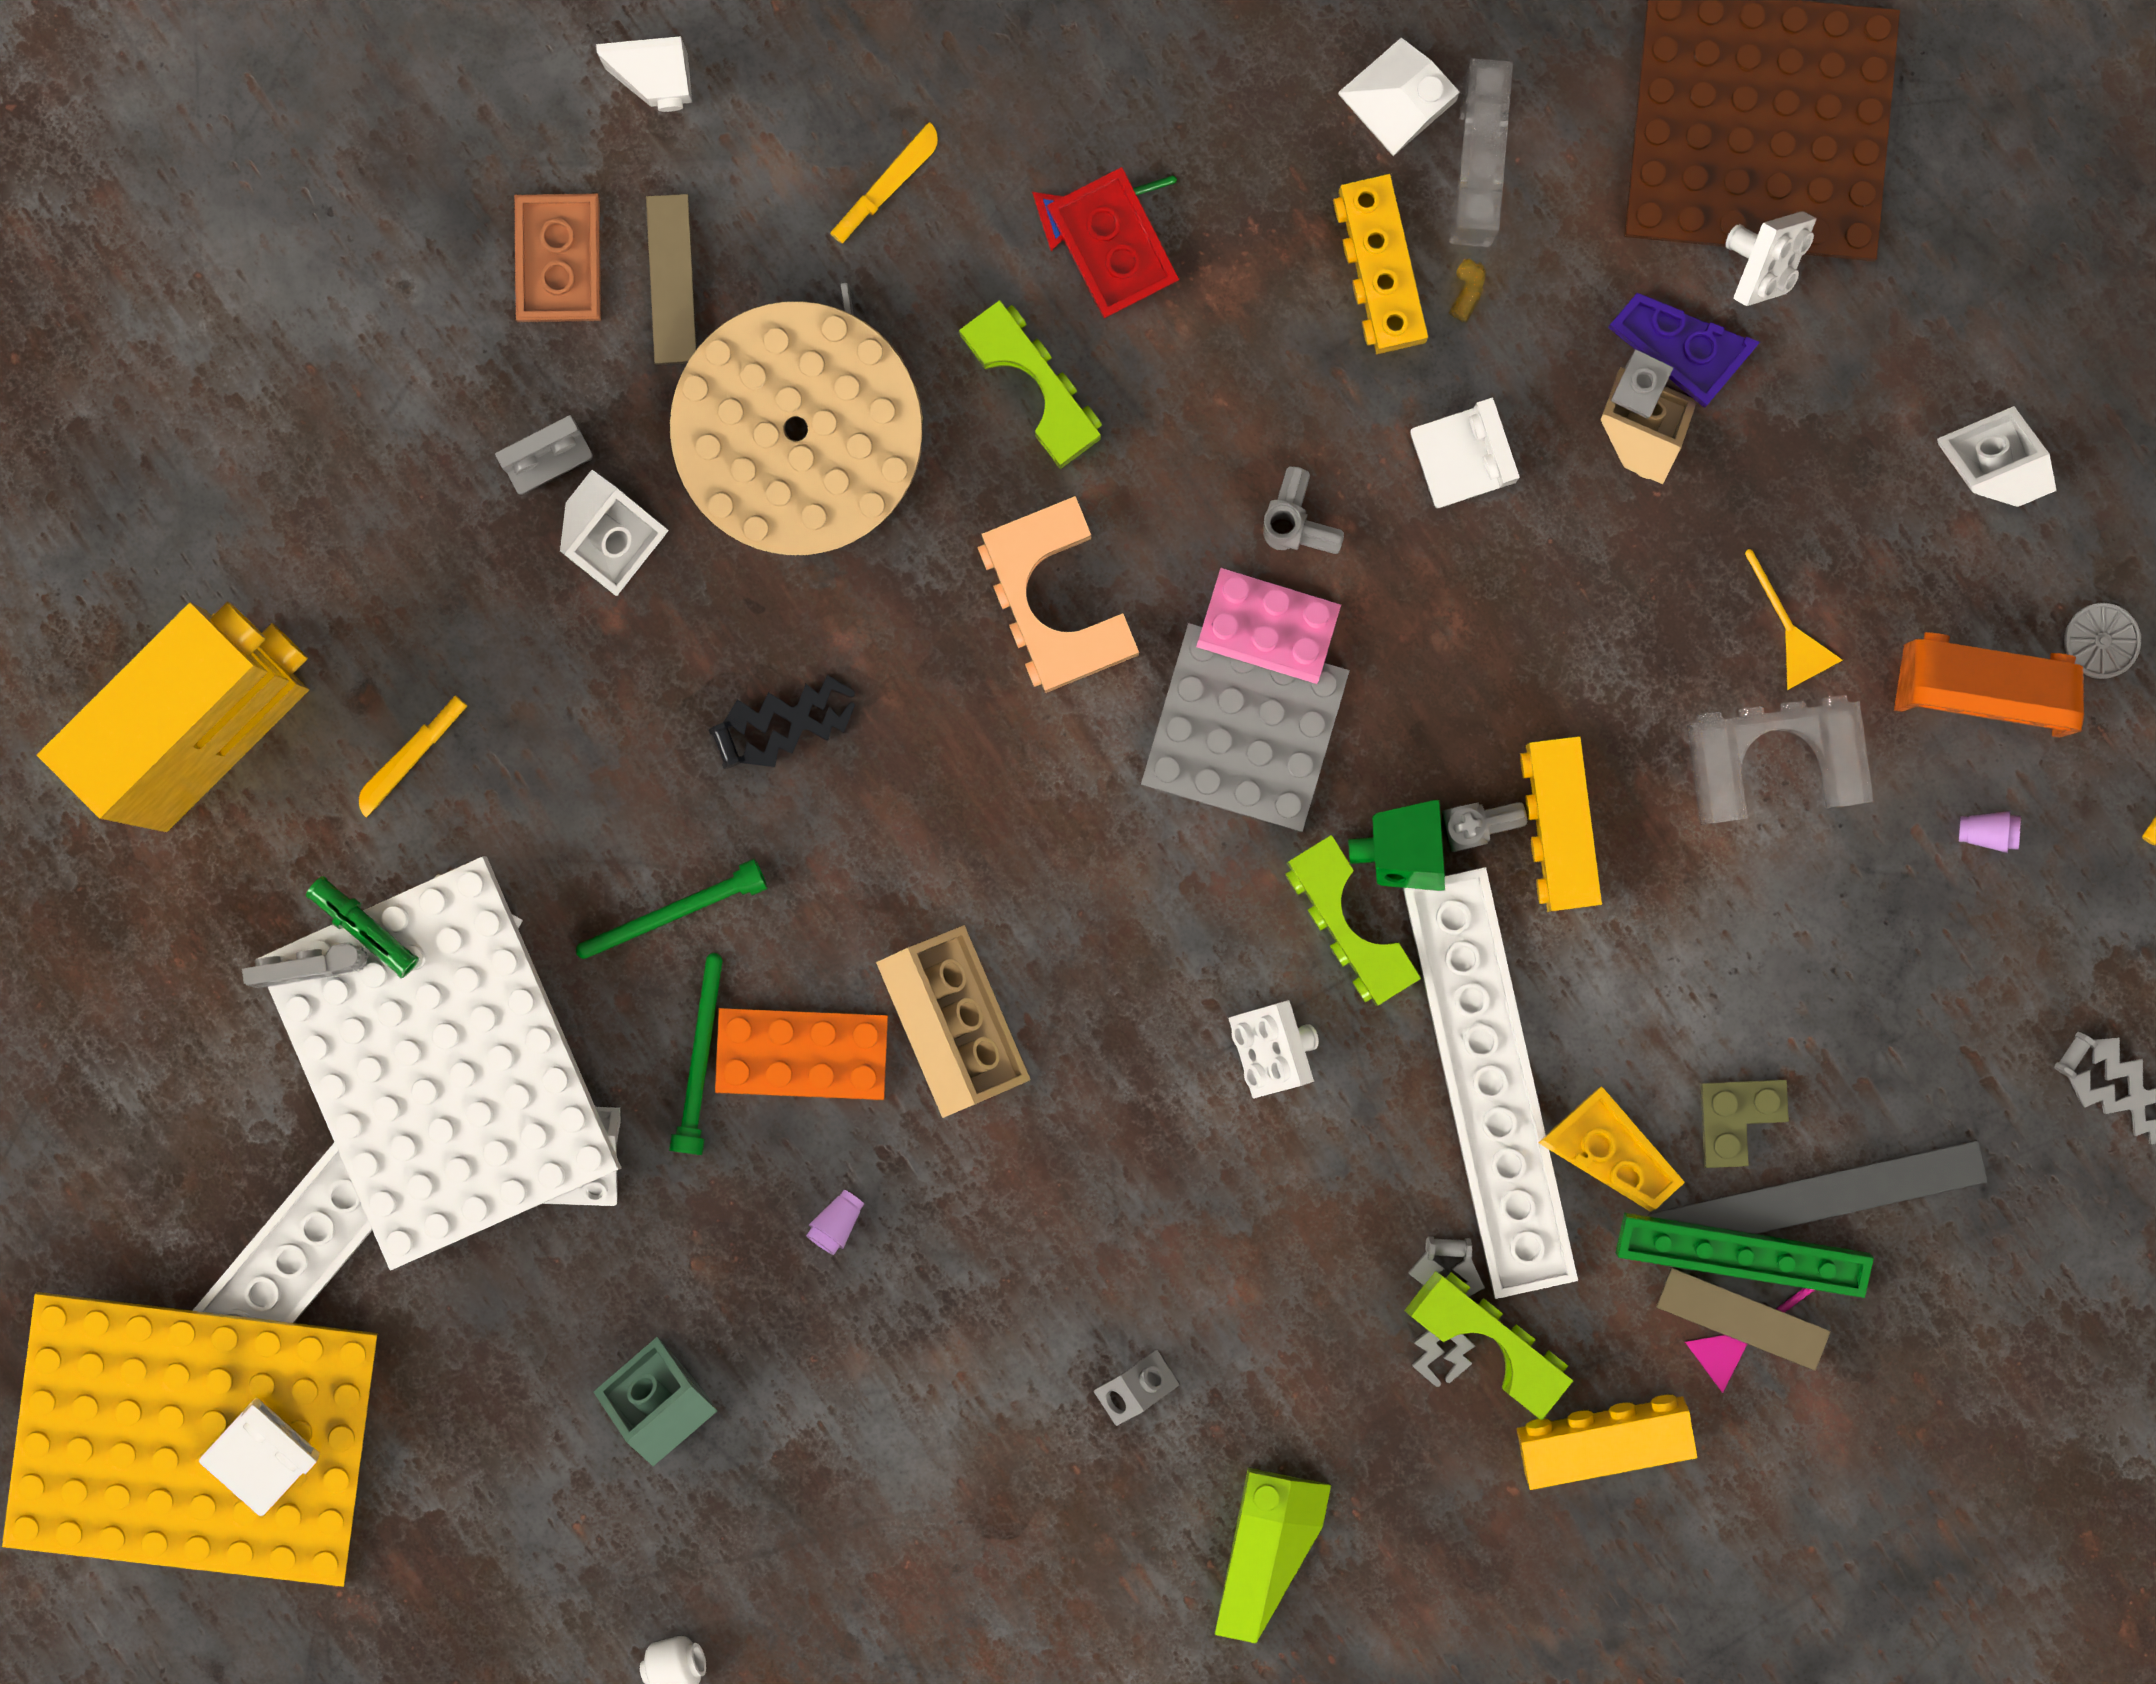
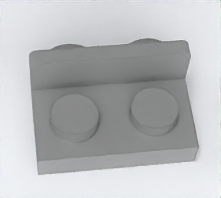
(544, 455)

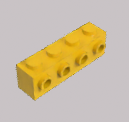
(1382, 264)
(1562, 823)
(1606, 1441)

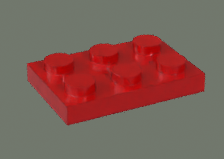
(1112, 242)

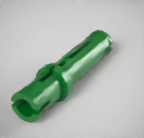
(348, 915)

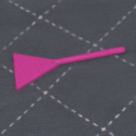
(1722, 1353)

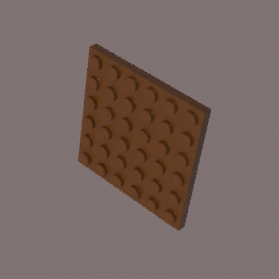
(1762, 118)

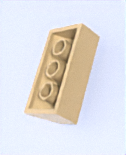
(953, 1021)

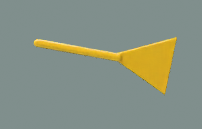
(1803, 654)

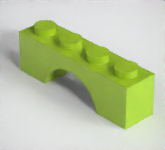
(999, 341)
(1379, 967)
(1529, 1376)

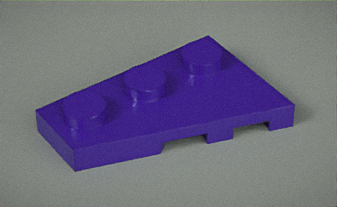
(1698, 351)

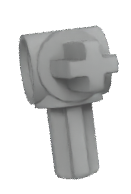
(1289, 507)
(1472, 825)

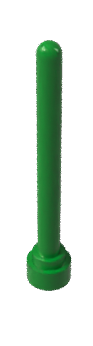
(745, 880)
(688, 1136)

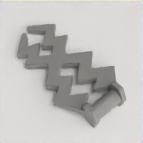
(2109, 1050)
(1422, 1272)

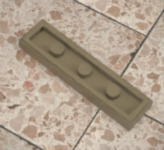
(671, 278)
(1743, 1319)

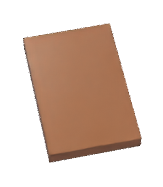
(557, 257)

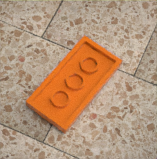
(801, 1054)

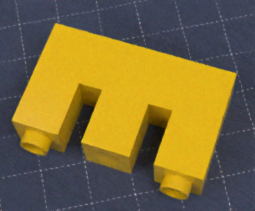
(177, 717)

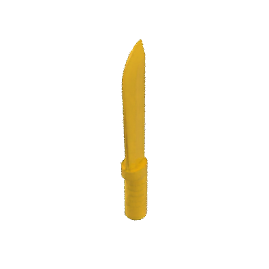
(895, 175)
(399, 765)

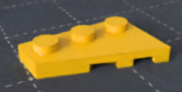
(1614, 1151)

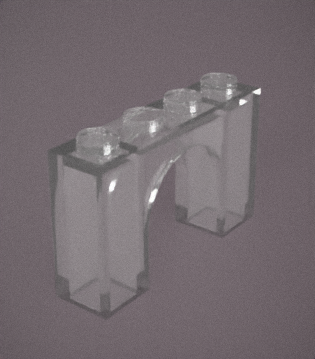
(1481, 175)
(1830, 730)

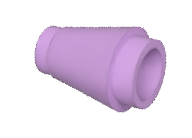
(1992, 830)
(835, 1222)

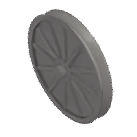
(2103, 640)

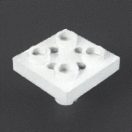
(1771, 256)
(1273, 1048)

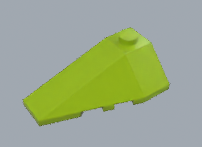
(1271, 1539)

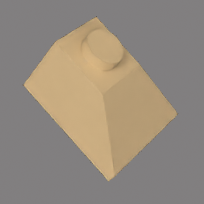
(1650, 443)

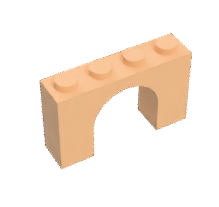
(1015, 553)

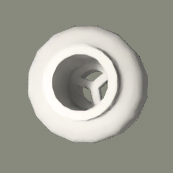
(673, 1662)

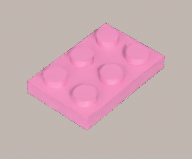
(1268, 625)

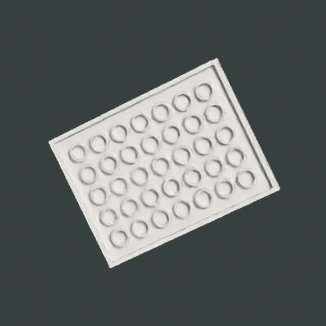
(445, 1082)

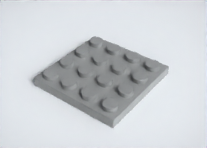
(1243, 735)

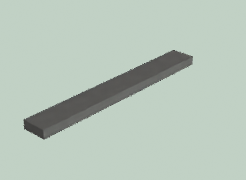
(1838, 1191)

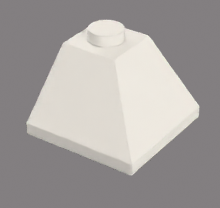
(651, 69)
(1399, 95)
(2001, 458)
(607, 532)

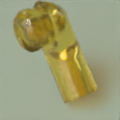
(1471, 292)

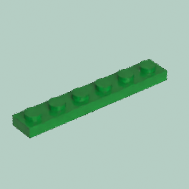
(1744, 1255)

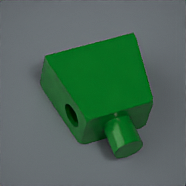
(1404, 847)

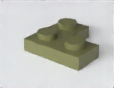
(1728, 1110)

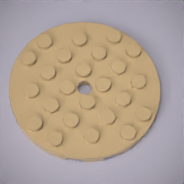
(734, 438)

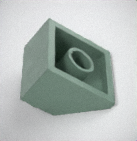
(654, 1402)

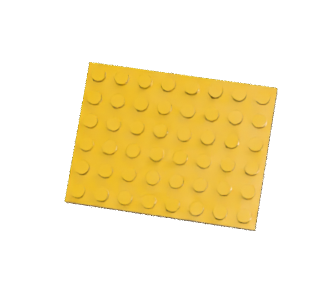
(132, 1399)

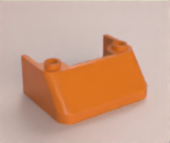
(1992, 684)

